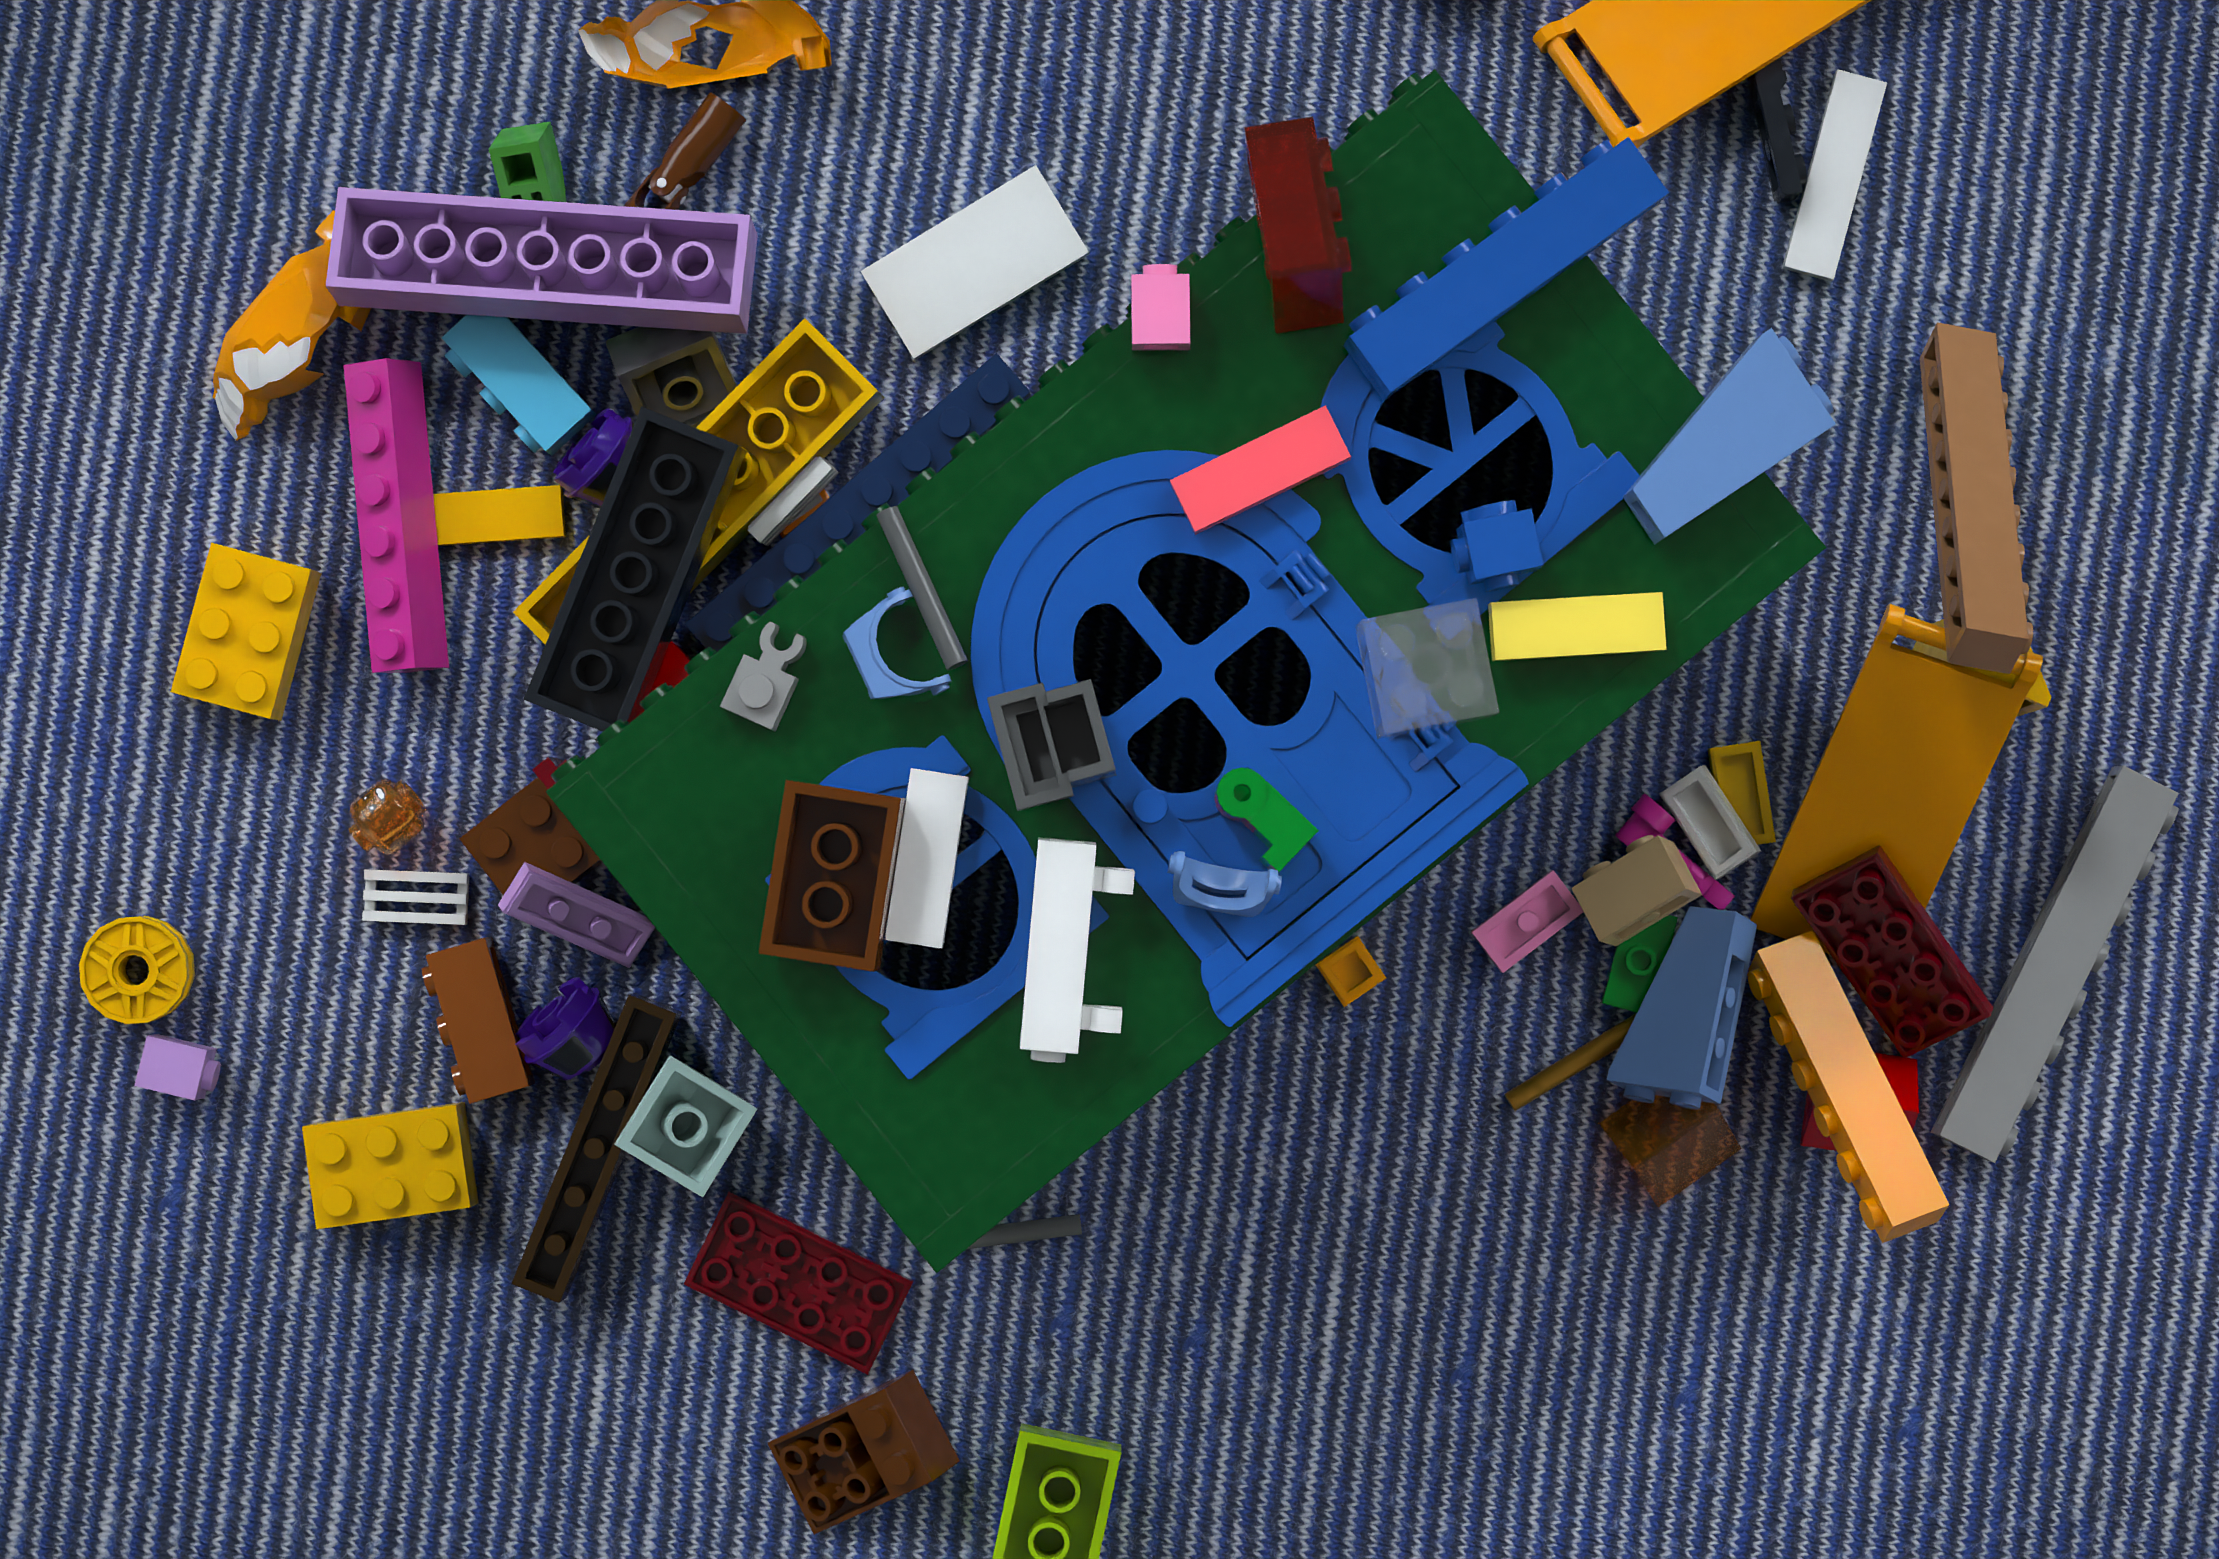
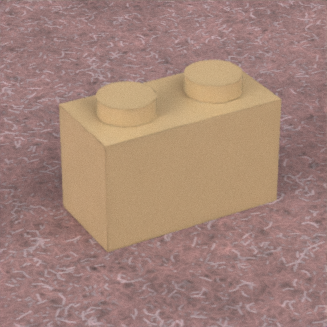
(1635, 889)

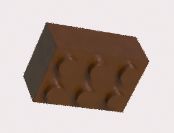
(832, 875)

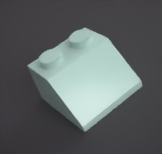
(686, 1126)

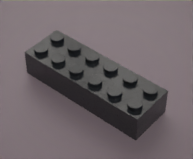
(635, 572)

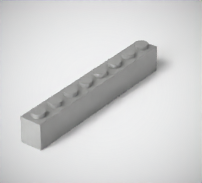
(2055, 963)

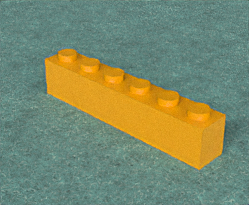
(1847, 1087)

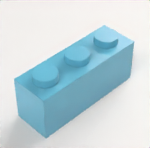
(518, 380)

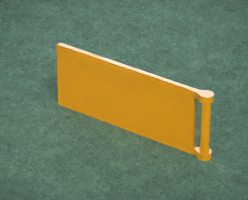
(1678, 52)
(1897, 768)

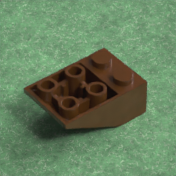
(864, 1452)

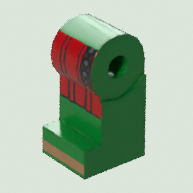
(1253, 801)

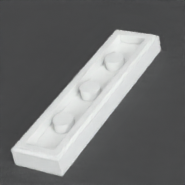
(1834, 175)

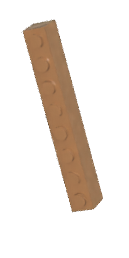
(1974, 500)

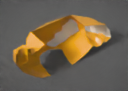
(652, 43)
(276, 338)

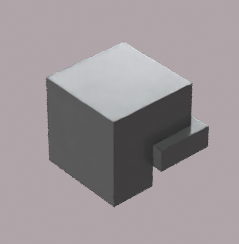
(1050, 741)

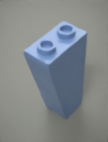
(1735, 434)
(1690, 1013)

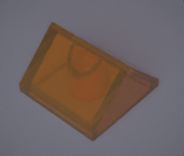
(1669, 1143)

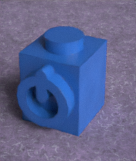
(1496, 545)

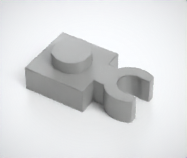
(762, 687)

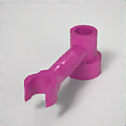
(1653, 820)

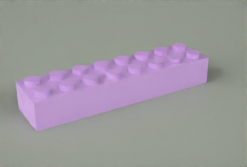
(542, 260)

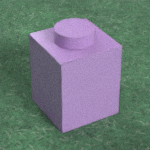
(177, 1067)

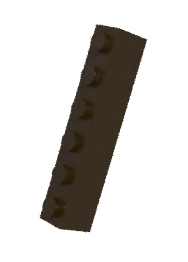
(591, 1154)

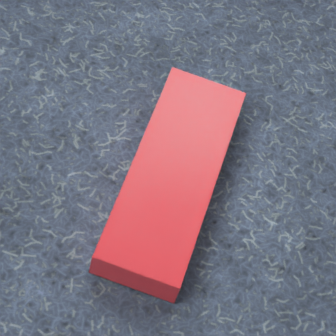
(1260, 470)

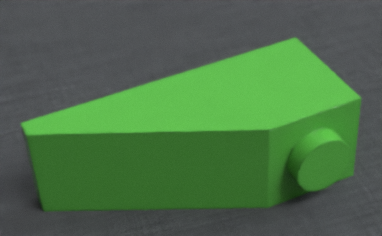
(528, 163)

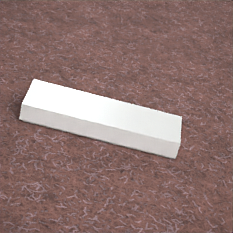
(926, 858)

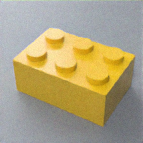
(246, 632)
(390, 1165)

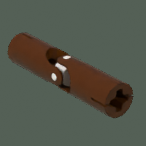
(691, 153)

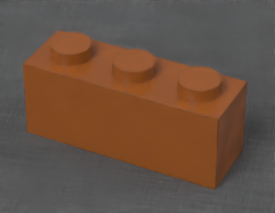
(477, 1020)

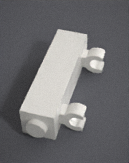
(1059, 948)

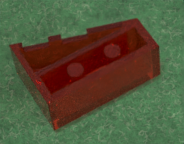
(1297, 223)

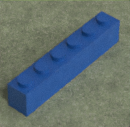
(1505, 267)

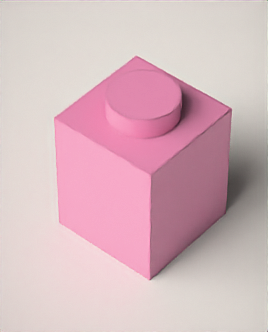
(1160, 308)

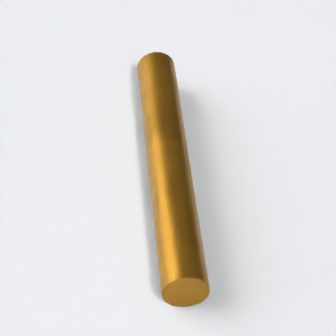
(1569, 1065)

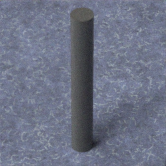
(922, 588)
(1030, 1231)

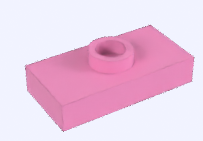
(1527, 921)

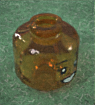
(386, 816)

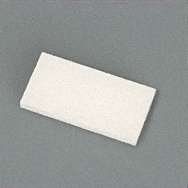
(975, 262)

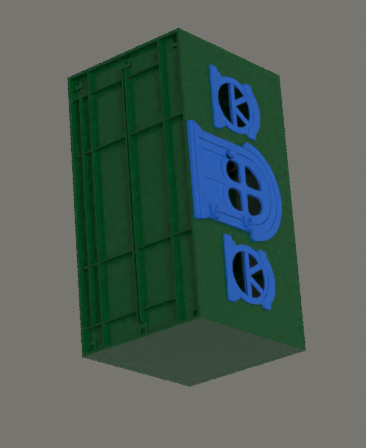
(1062, 518)

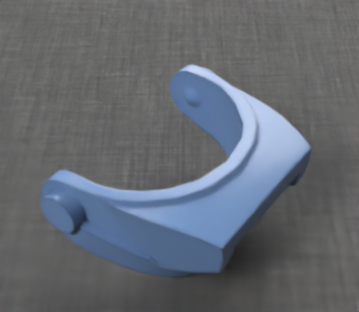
(876, 675)
(1255, 885)

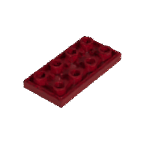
(1892, 952)
(798, 1282)

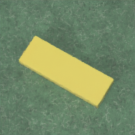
(1577, 626)

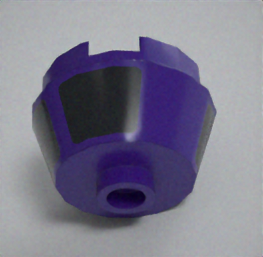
(591, 463)
(567, 1032)

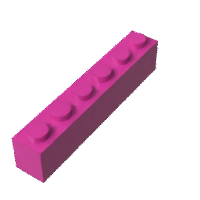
(396, 516)

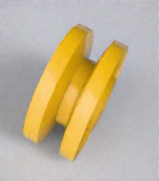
(105, 976)

